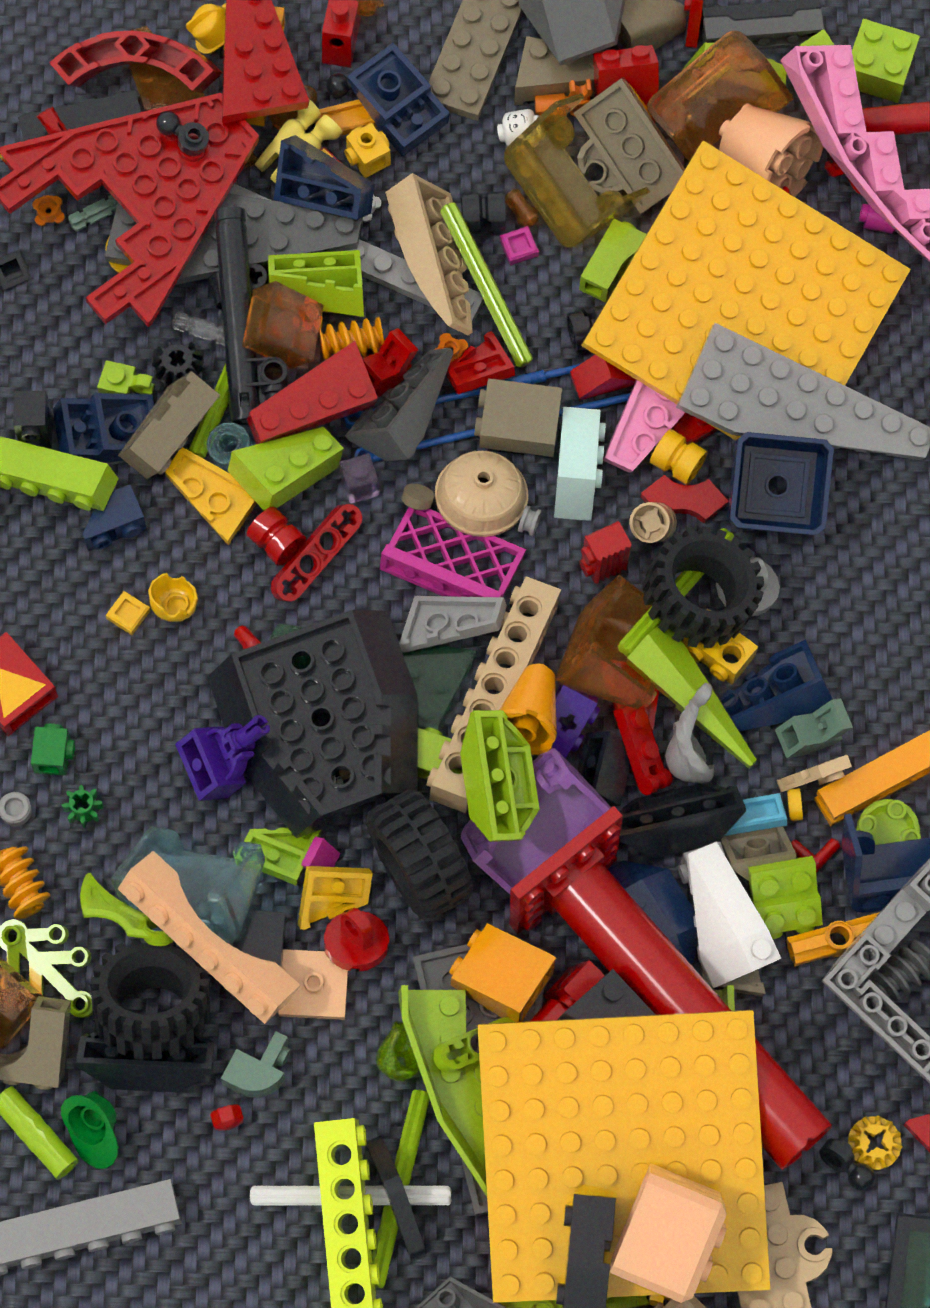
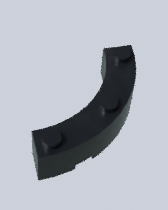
(589, 1236)

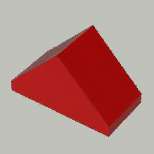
(598, 377)

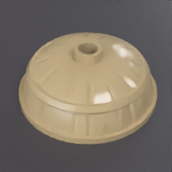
(477, 506)

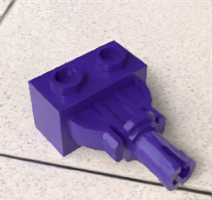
(219, 756)

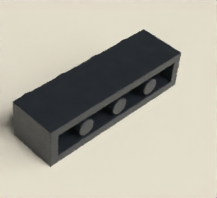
(84, 113)

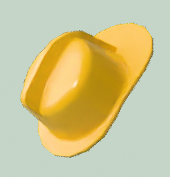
(208, 27)

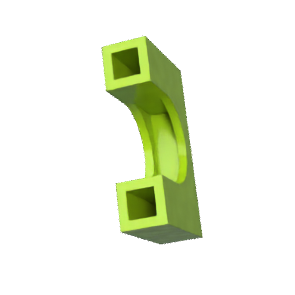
(610, 259)

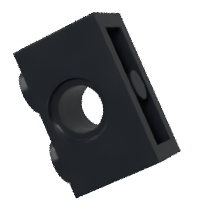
(33, 418)

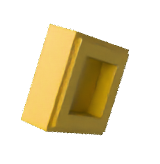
(128, 613)

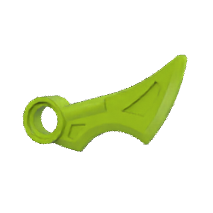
(100, 903)

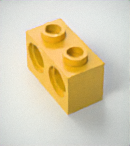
(713, 657)

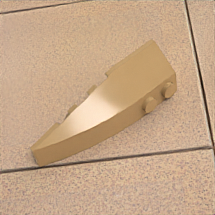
(431, 248)

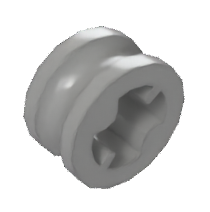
(529, 520)

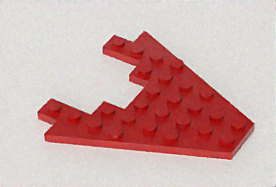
(153, 181)

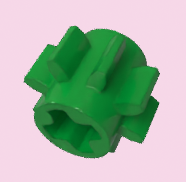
(83, 797)

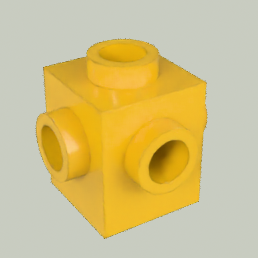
(368, 150)

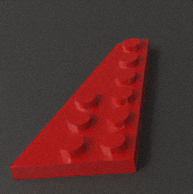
(258, 64)

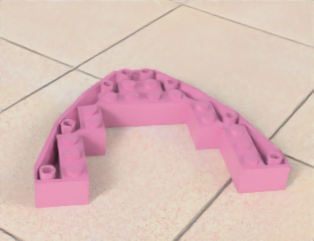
(831, 97)

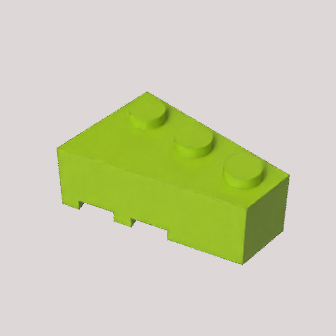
(324, 277)

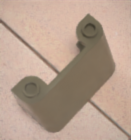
(651, 22)

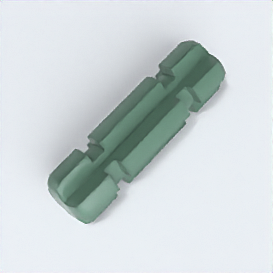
(93, 213)

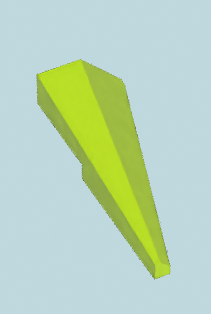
(678, 678)

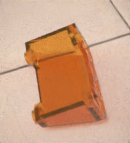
(714, 91)
(592, 655)

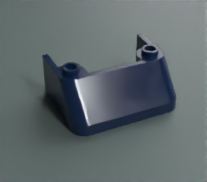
(879, 870)

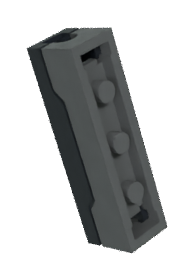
(764, 24)

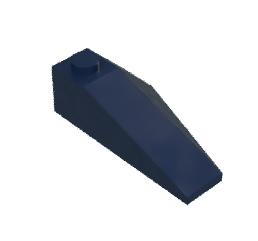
(778, 692)

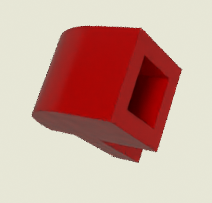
(390, 362)

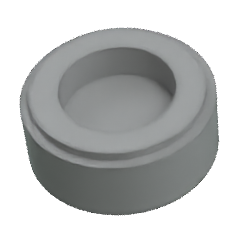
(15, 809)

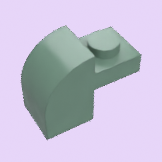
(815, 730)
(254, 1076)

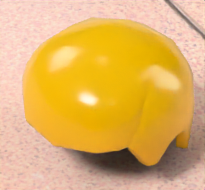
(172, 598)

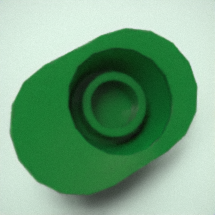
(91, 1126)

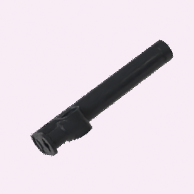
(245, 372)

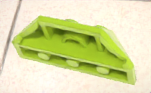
(498, 776)

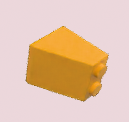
(502, 972)

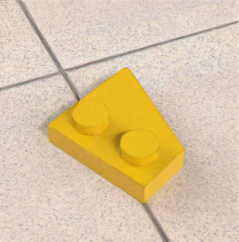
(332, 891)

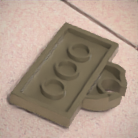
(626, 146)

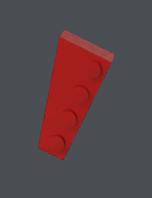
(319, 397)

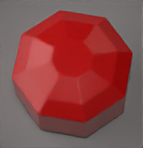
(227, 1117)

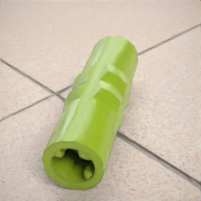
(36, 1133)

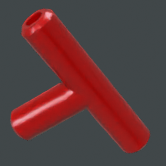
(822, 856)

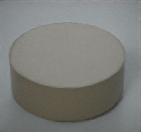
(417, 496)

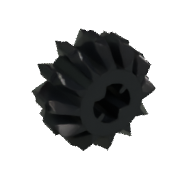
(174, 355)

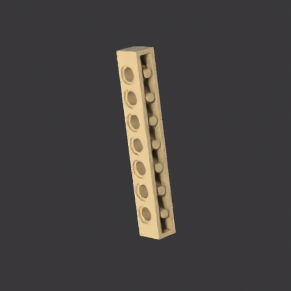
(532, 598)

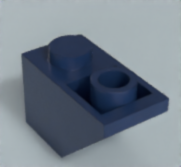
(118, 520)

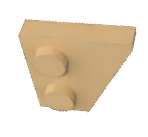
(823, 773)

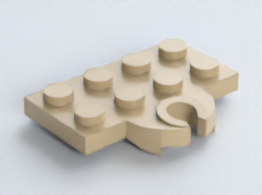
(788, 1259)

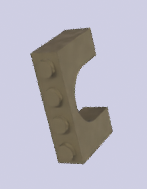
(45, 1055)

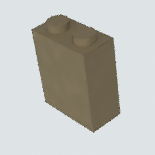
(518, 417)

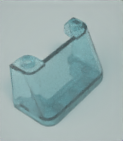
(214, 885)

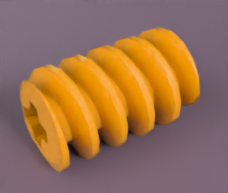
(365, 337)
(19, 883)

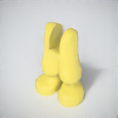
(324, 130)

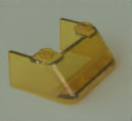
(556, 183)

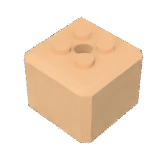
(670, 1235)

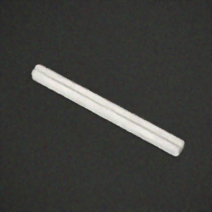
(311, 1195)

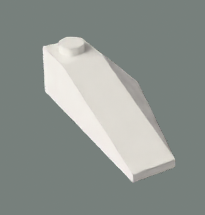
(728, 925)

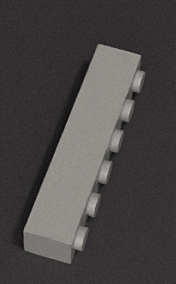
(88, 1225)

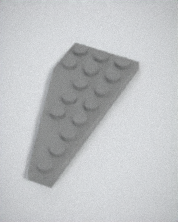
(761, 391)

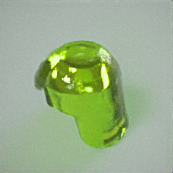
(395, 1045)

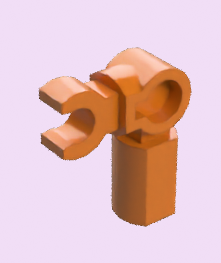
(543, 102)

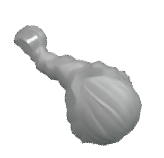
(684, 753)

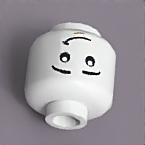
(514, 124)

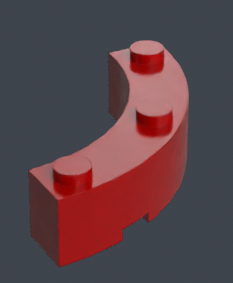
(120, 48)

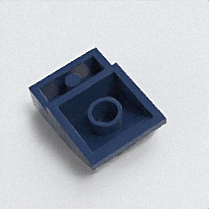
(398, 99)
(99, 425)

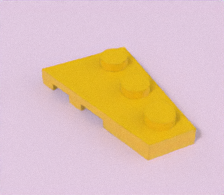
(211, 493)

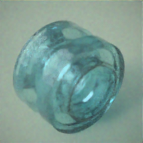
(223, 435)

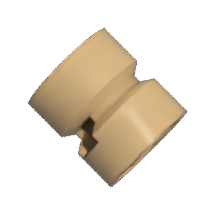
(653, 522)

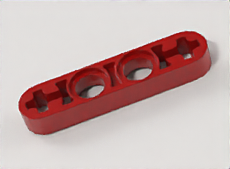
(319, 555)

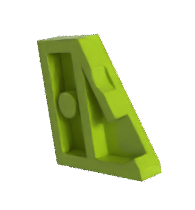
(282, 852)

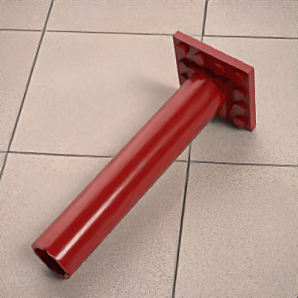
(632, 945)

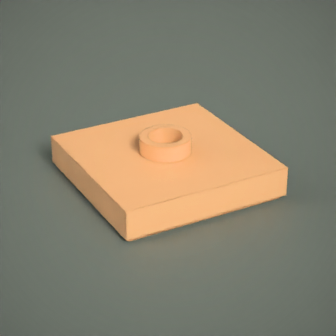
(321, 987)

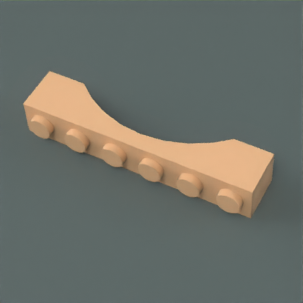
(253, 981)

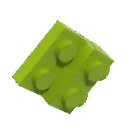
(786, 895)

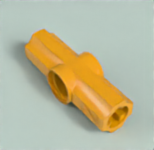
(817, 943)

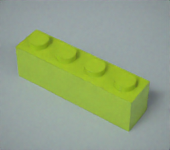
(55, 475)

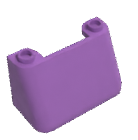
(566, 809)

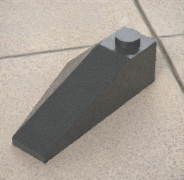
(404, 415)

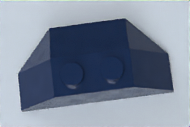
(662, 901)

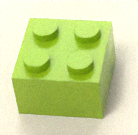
(883, 59)

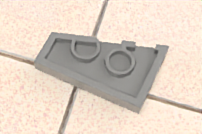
(450, 618)

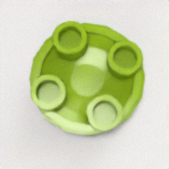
(889, 822)

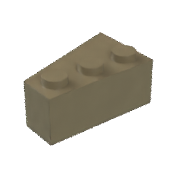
(544, 75)
(168, 425)

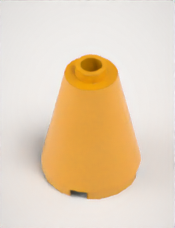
(533, 707)

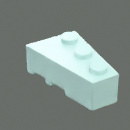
(578, 463)

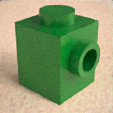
(52, 750)

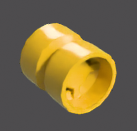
(678, 456)

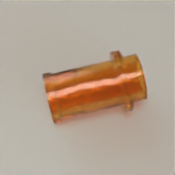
(521, 208)

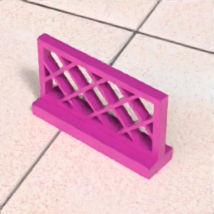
(436, 576)

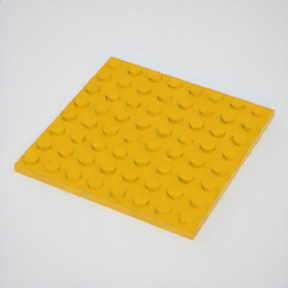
(753, 262)
(589, 1112)

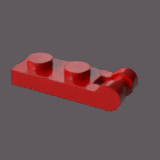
(642, 749)

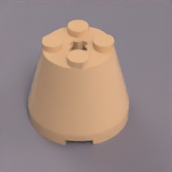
(772, 145)

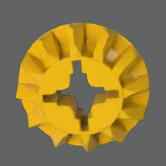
(876, 1158)

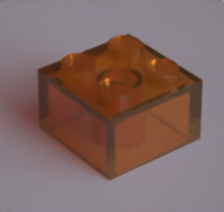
(283, 324)

